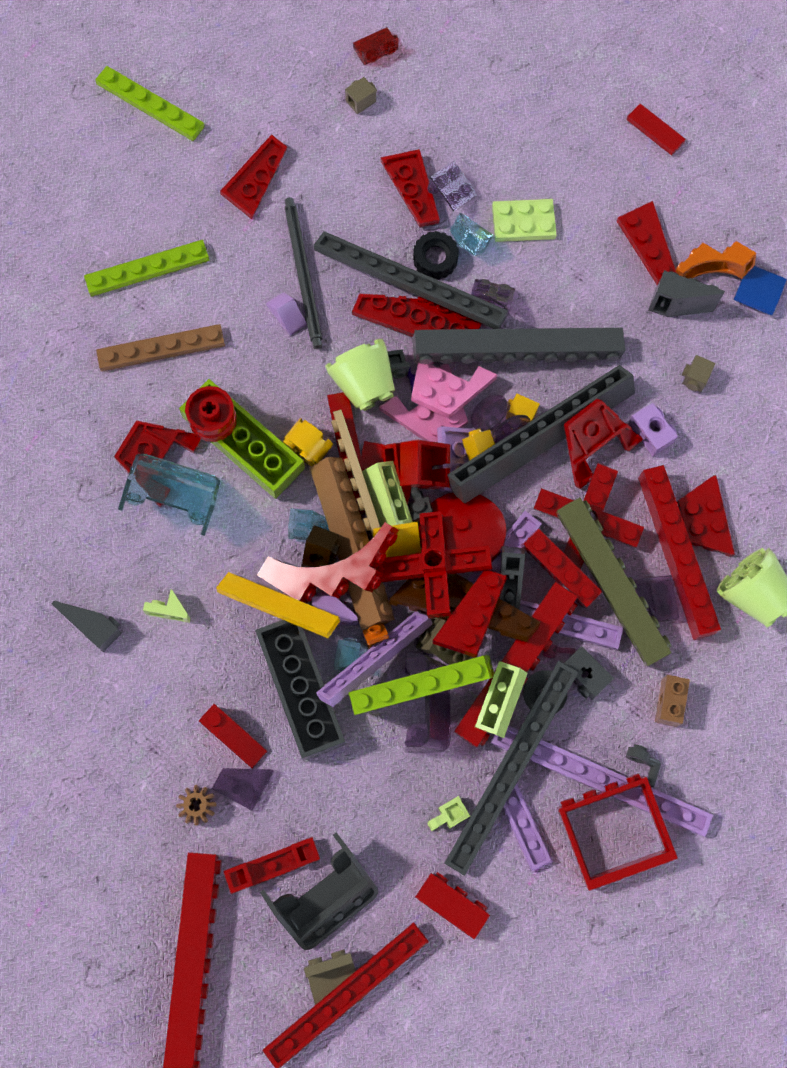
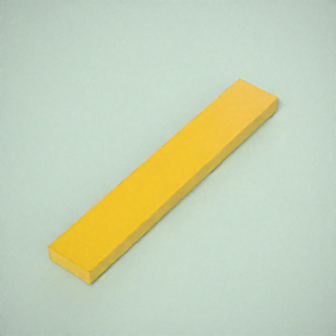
(278, 605)

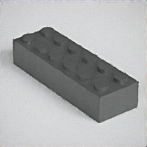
(297, 682)

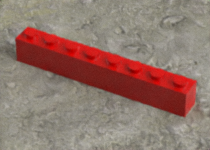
(679, 553)
(523, 654)

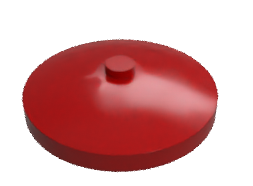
(470, 524)

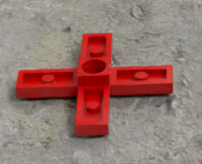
(596, 496)
(435, 577)

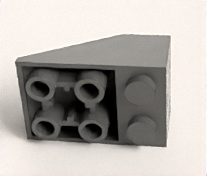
(683, 296)

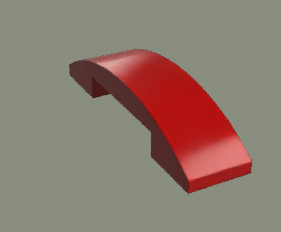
(271, 865)

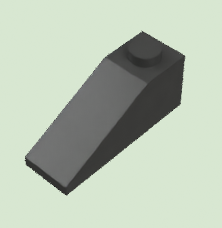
(513, 567)
(92, 624)

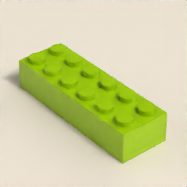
(258, 452)

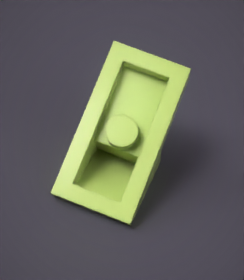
(173, 610)

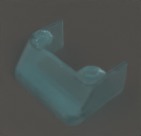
(172, 486)

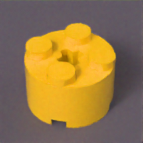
(307, 441)

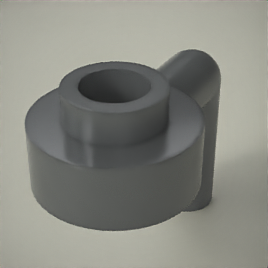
(640, 755)

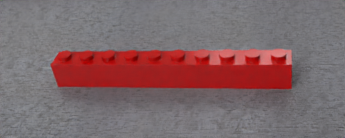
(192, 961)

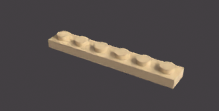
(352, 464)

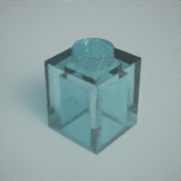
(347, 652)

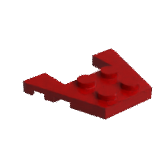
(591, 431)
(154, 441)

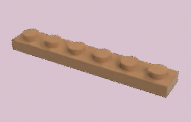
(160, 347)

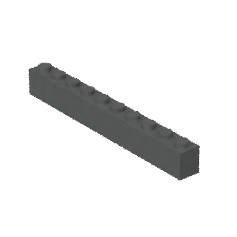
(518, 345)
(536, 436)

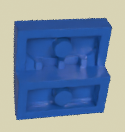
(760, 290)

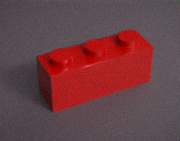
(453, 905)

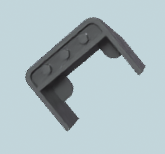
(327, 903)

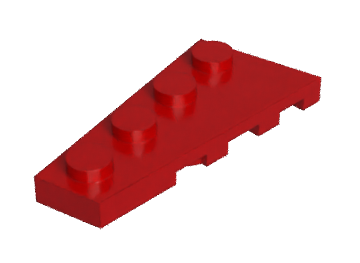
(253, 178)
(411, 181)
(647, 238)
(471, 618)

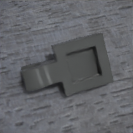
(420, 505)

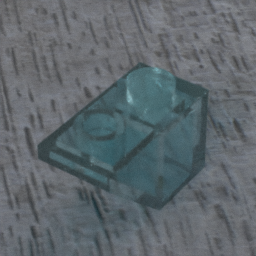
(470, 235)
(302, 522)

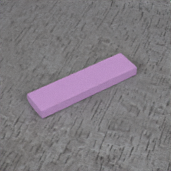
(526, 831)

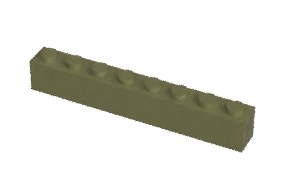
(613, 582)

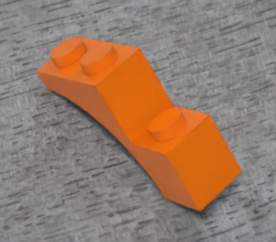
(734, 260)

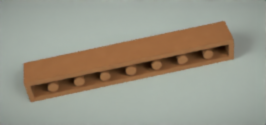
(345, 519)

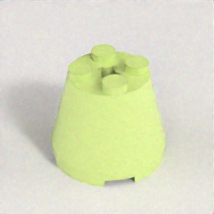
(364, 374)
(757, 587)

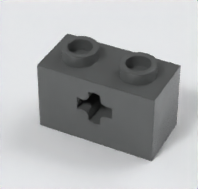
(597, 678)

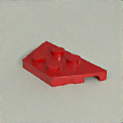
(706, 518)

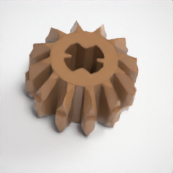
(204, 806)

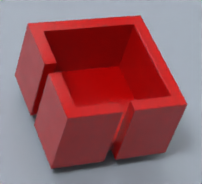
(417, 462)

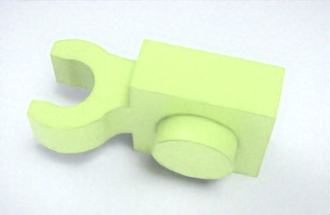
(451, 814)

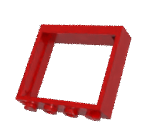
(630, 868)

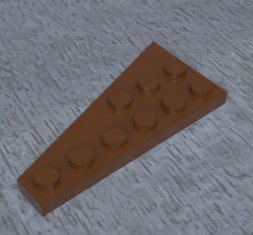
(505, 619)

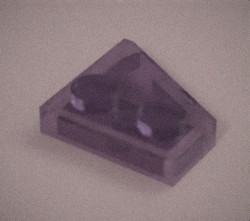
(494, 293)
(659, 596)

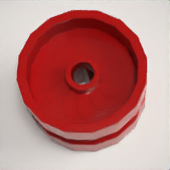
(211, 413)

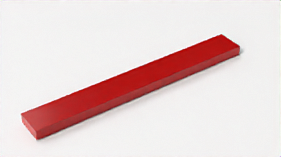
(345, 996)

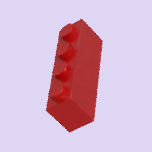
(561, 568)

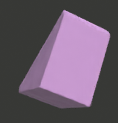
(287, 313)

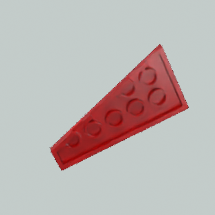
(409, 314)

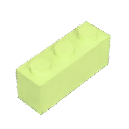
(386, 494)
(501, 699)

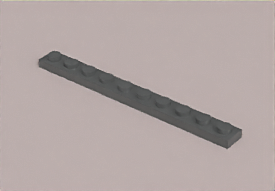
(411, 280)
(511, 768)

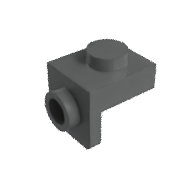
(398, 364)

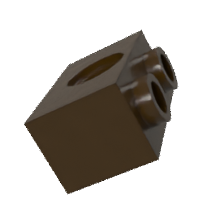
(320, 548)

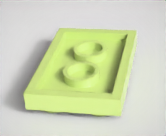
(524, 220)

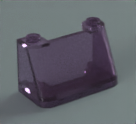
(435, 733)

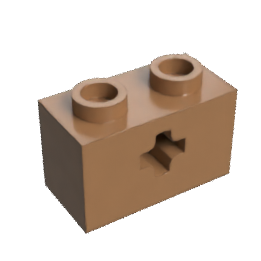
(672, 700)

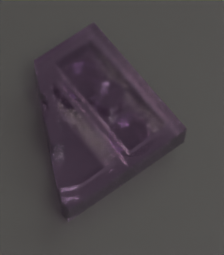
(243, 785)

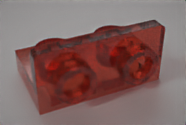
(376, 46)

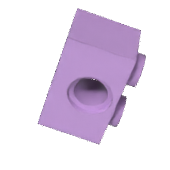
(652, 440)

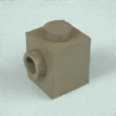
(360, 95)
(697, 373)

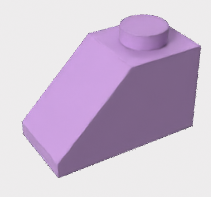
(336, 607)

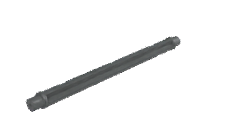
(303, 273)

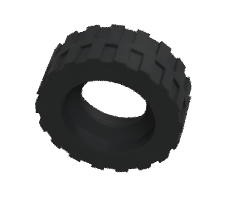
(435, 239)

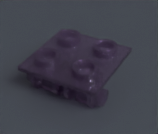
(452, 186)

